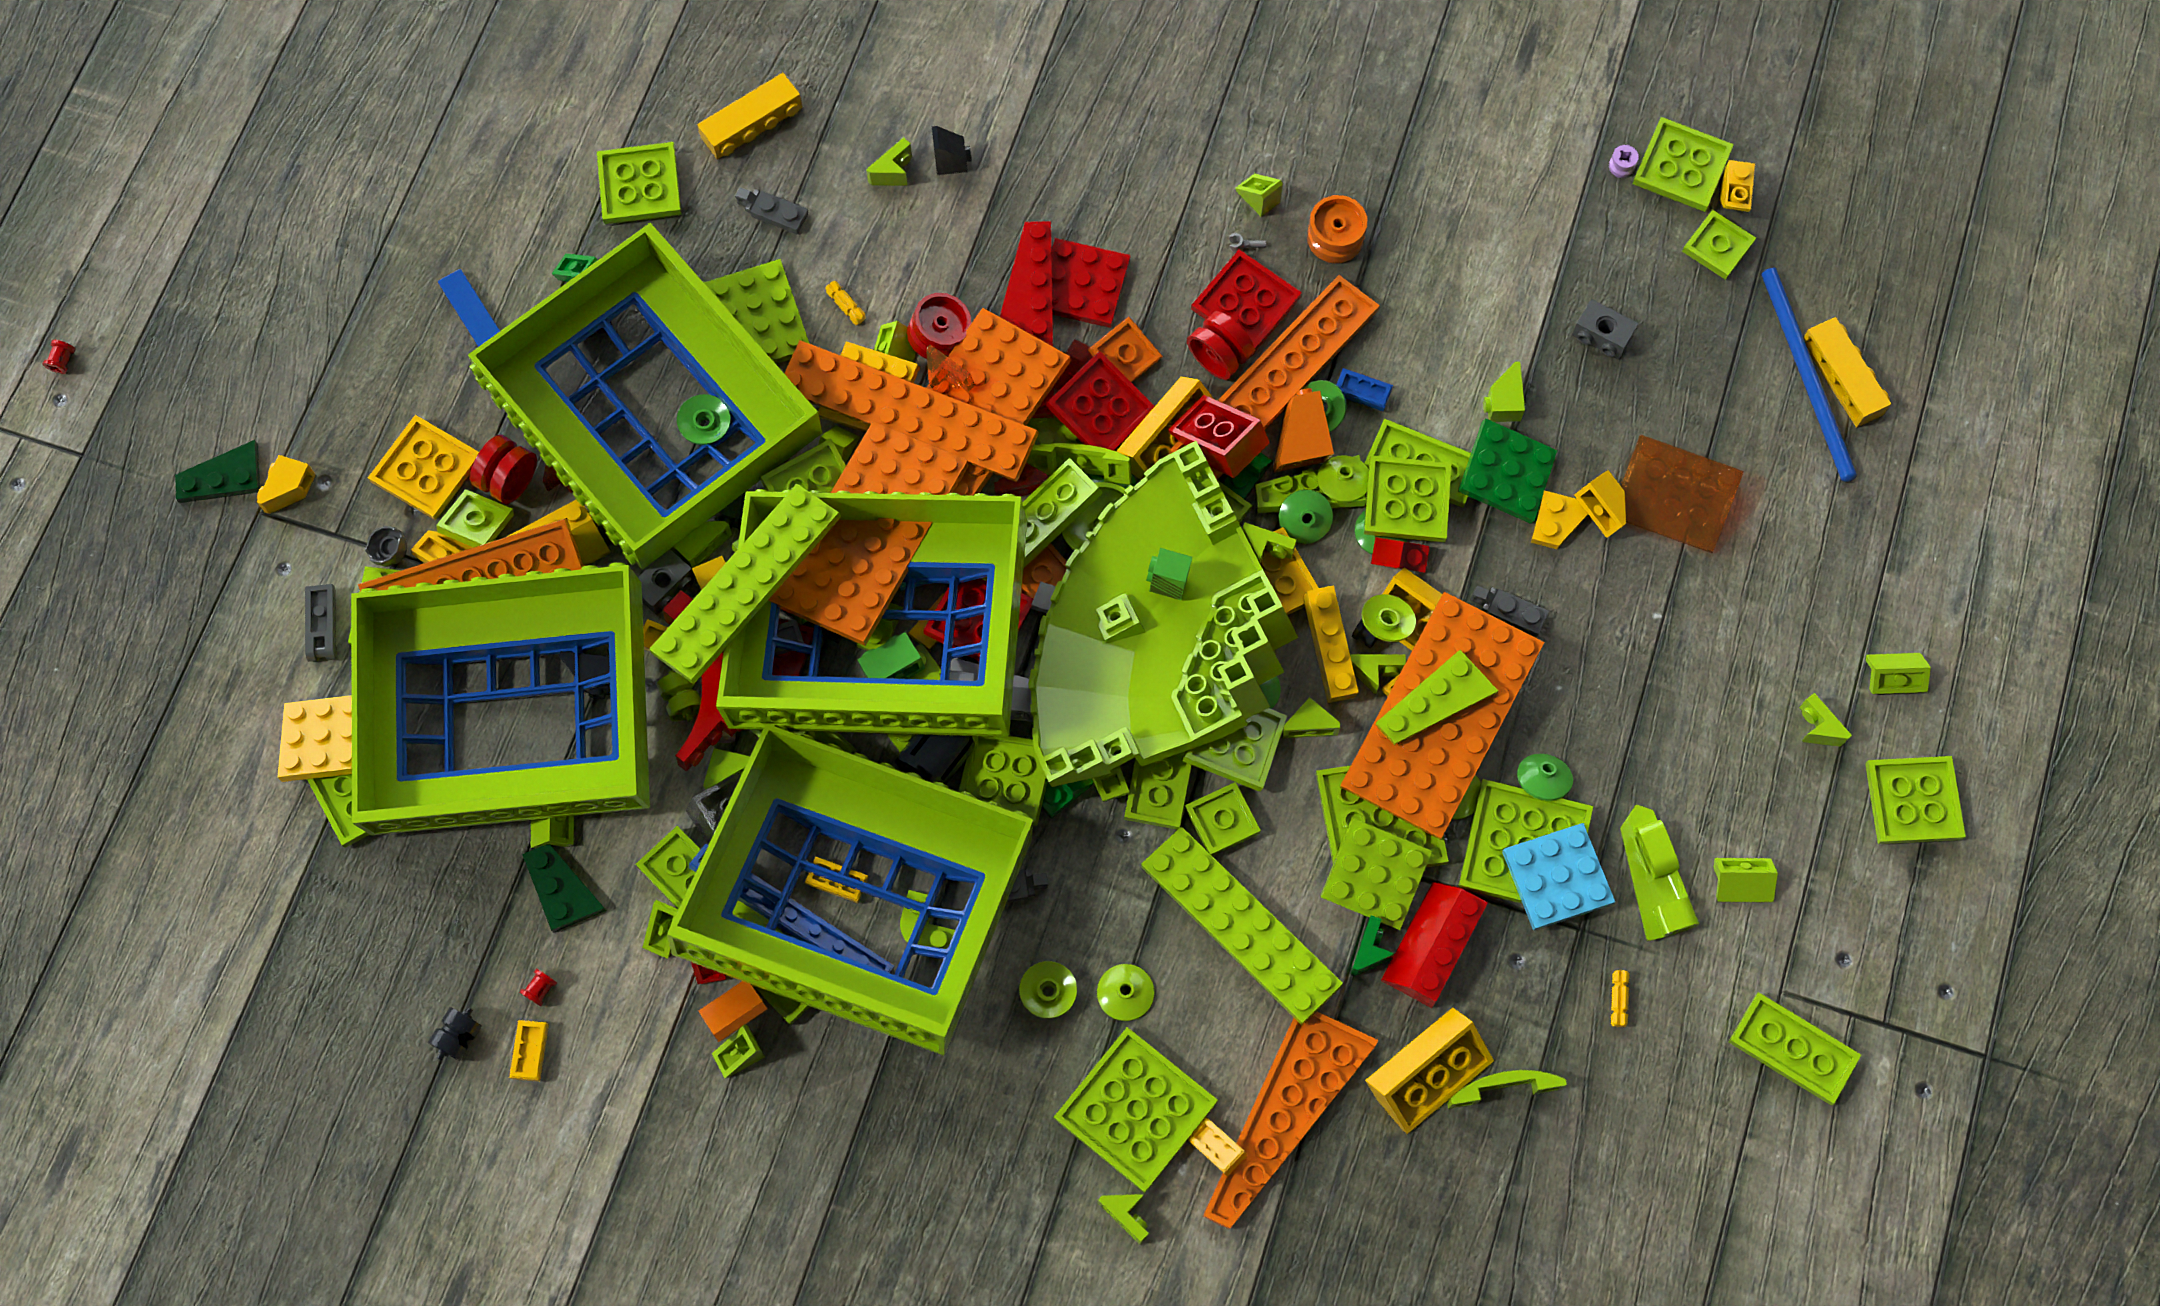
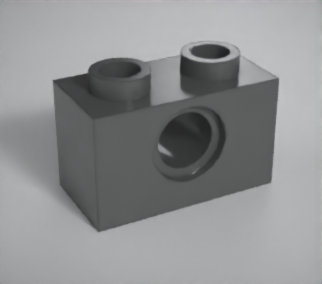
(1601, 317)
(665, 567)

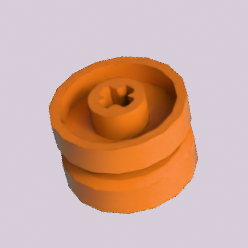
(1337, 229)

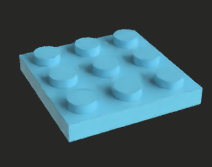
(1558, 876)

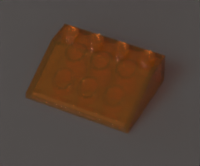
(1678, 493)

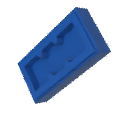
(1364, 389)

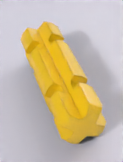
(845, 302)
(1620, 998)

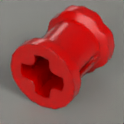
(59, 356)
(538, 987)

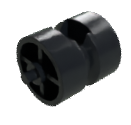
(454, 1034)

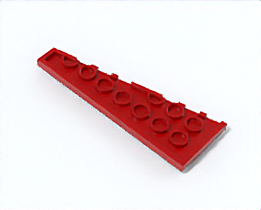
(1030, 290)

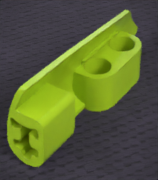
(1655, 876)

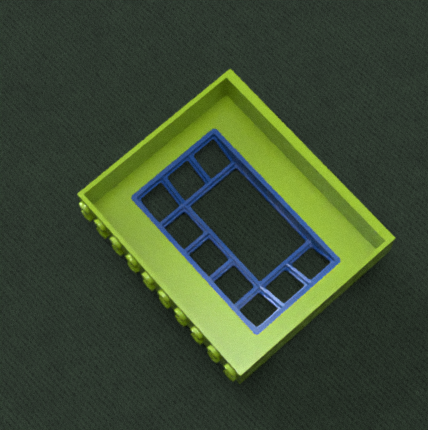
(701, 336)
(964, 543)
(492, 623)
(871, 811)

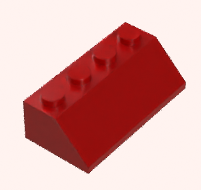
(1434, 942)

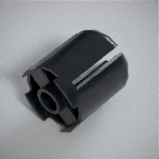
(935, 756)

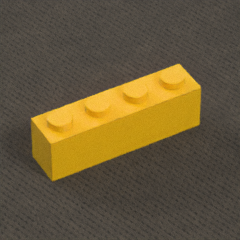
(750, 116)
(1846, 372)
(1330, 644)

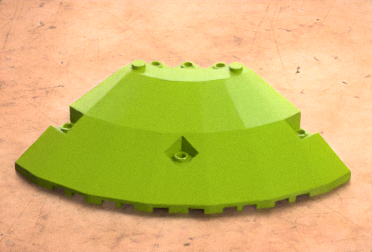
(1168, 666)

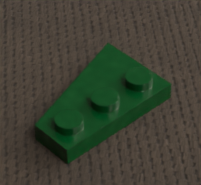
(222, 476)
(559, 889)

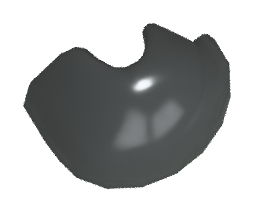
(386, 546)

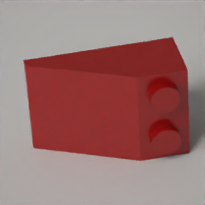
(1223, 434)

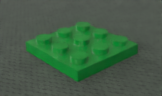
(1507, 471)

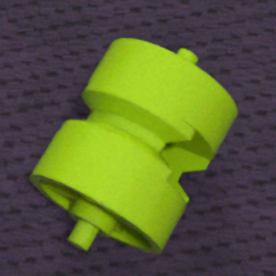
(682, 700)

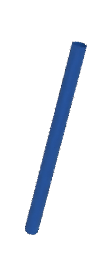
(1809, 375)

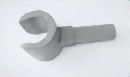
(1243, 243)

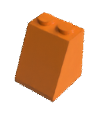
(1304, 433)

